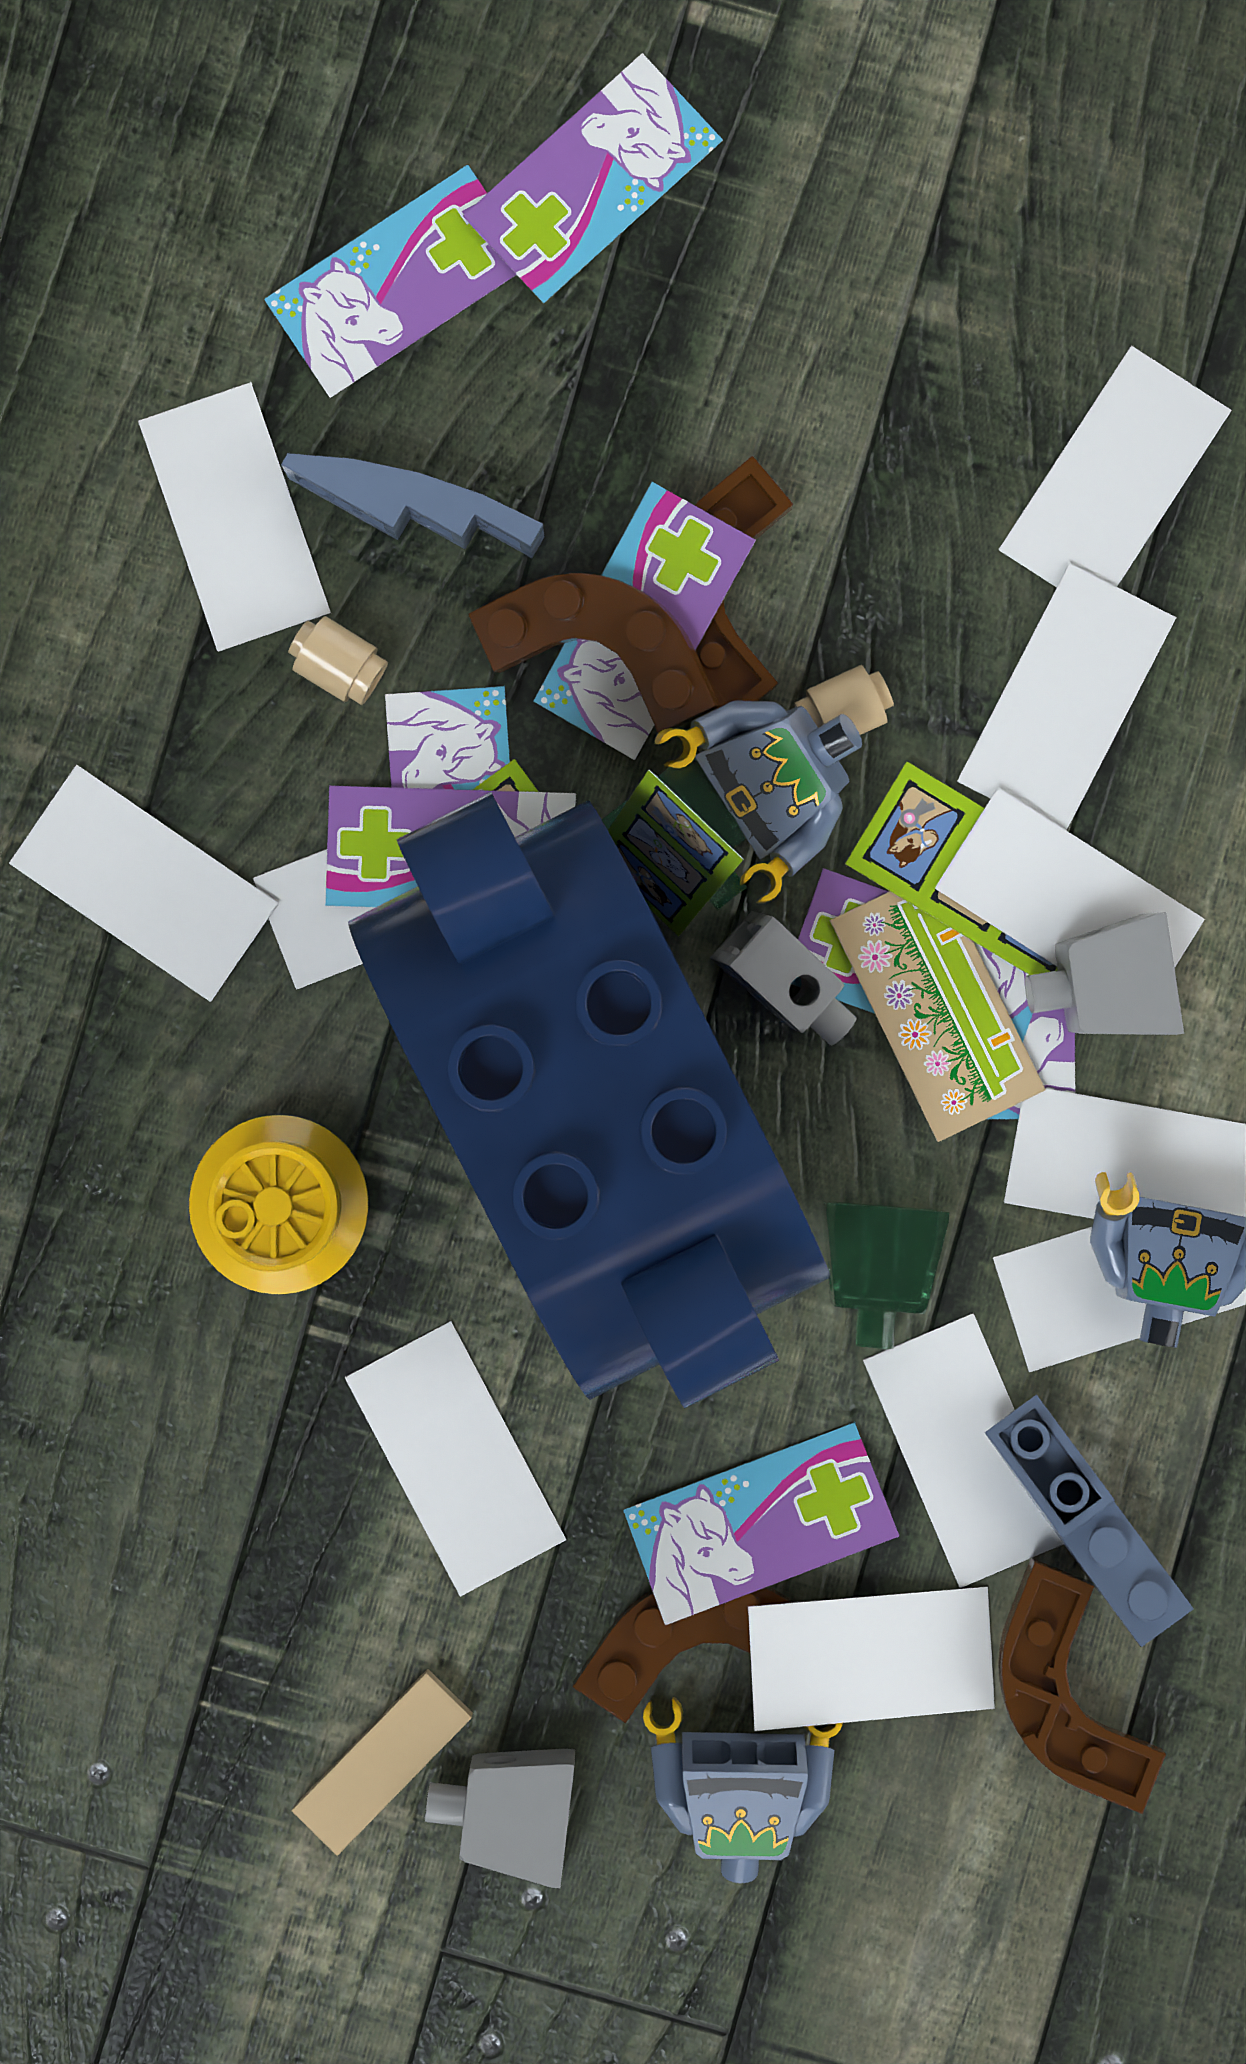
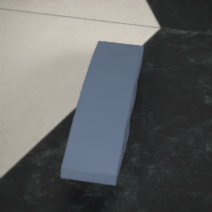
(393, 496)

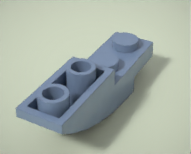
(1088, 1521)

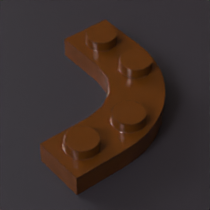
(752, 505)
(607, 613)
(642, 1645)
(1040, 1701)

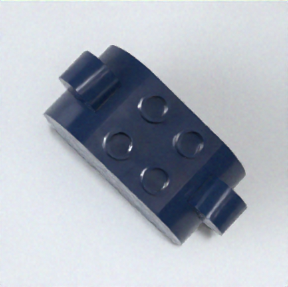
(588, 1100)

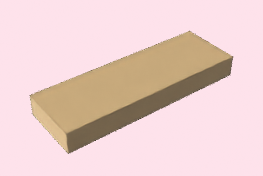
(382, 1762)

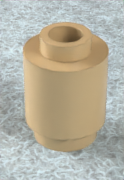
(337, 660)
(852, 693)

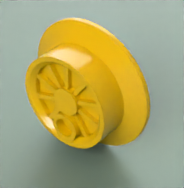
(278, 1204)

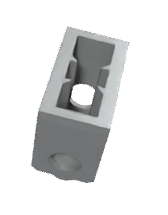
(766, 961)
(1113, 980)
(511, 1812)

